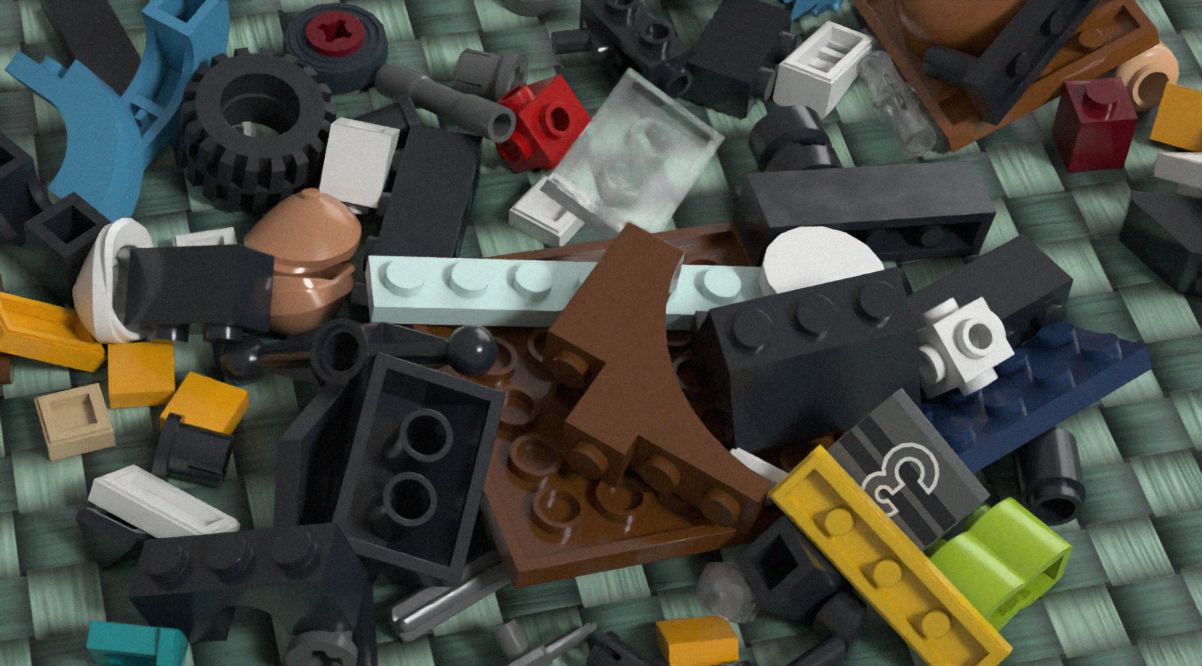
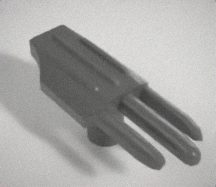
(519, 653)

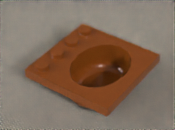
(909, 27)

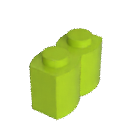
(1002, 560)

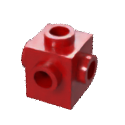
(546, 124)

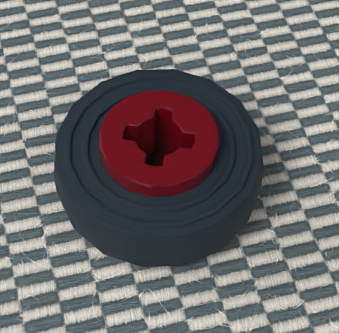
(339, 43)

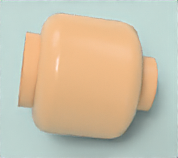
(1147, 76)

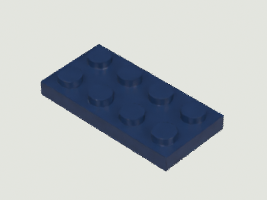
(1035, 391)

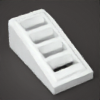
(818, 74)

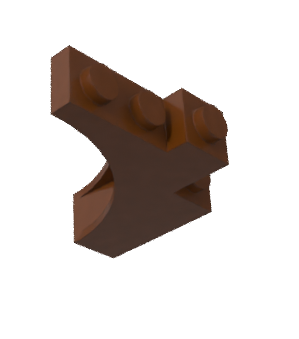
(633, 406)

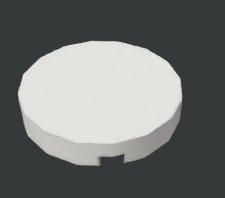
(812, 258)

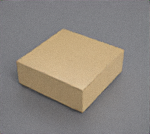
(74, 421)

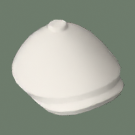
(103, 282)

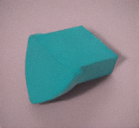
(135, 645)

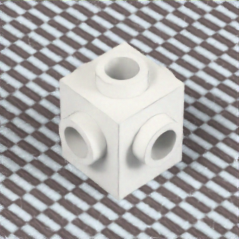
(960, 347)

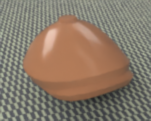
(306, 234)
(309, 301)

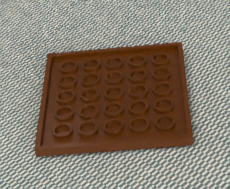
(545, 513)

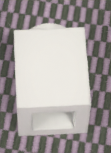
(358, 163)

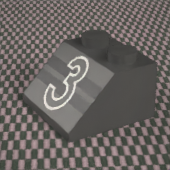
(909, 470)

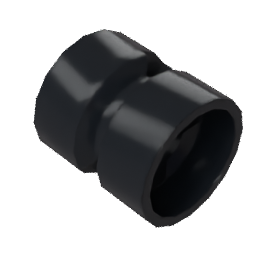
(792, 141)

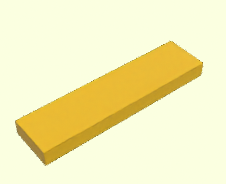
(886, 565)

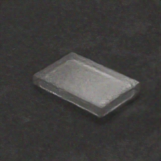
(633, 160)

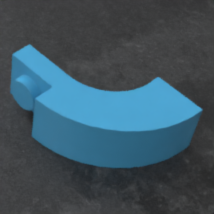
(177, 42)
(102, 136)

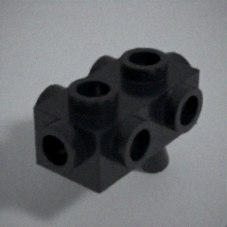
(626, 37)

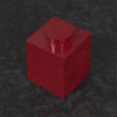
(1094, 124)

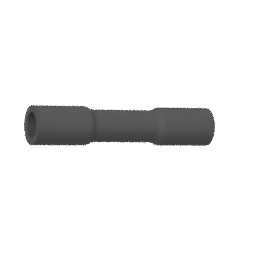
(466, 110)

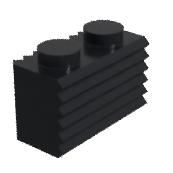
(739, 56)

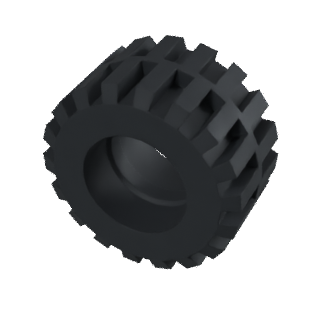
(267, 93)

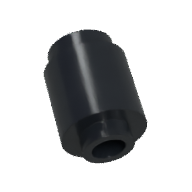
(1050, 477)

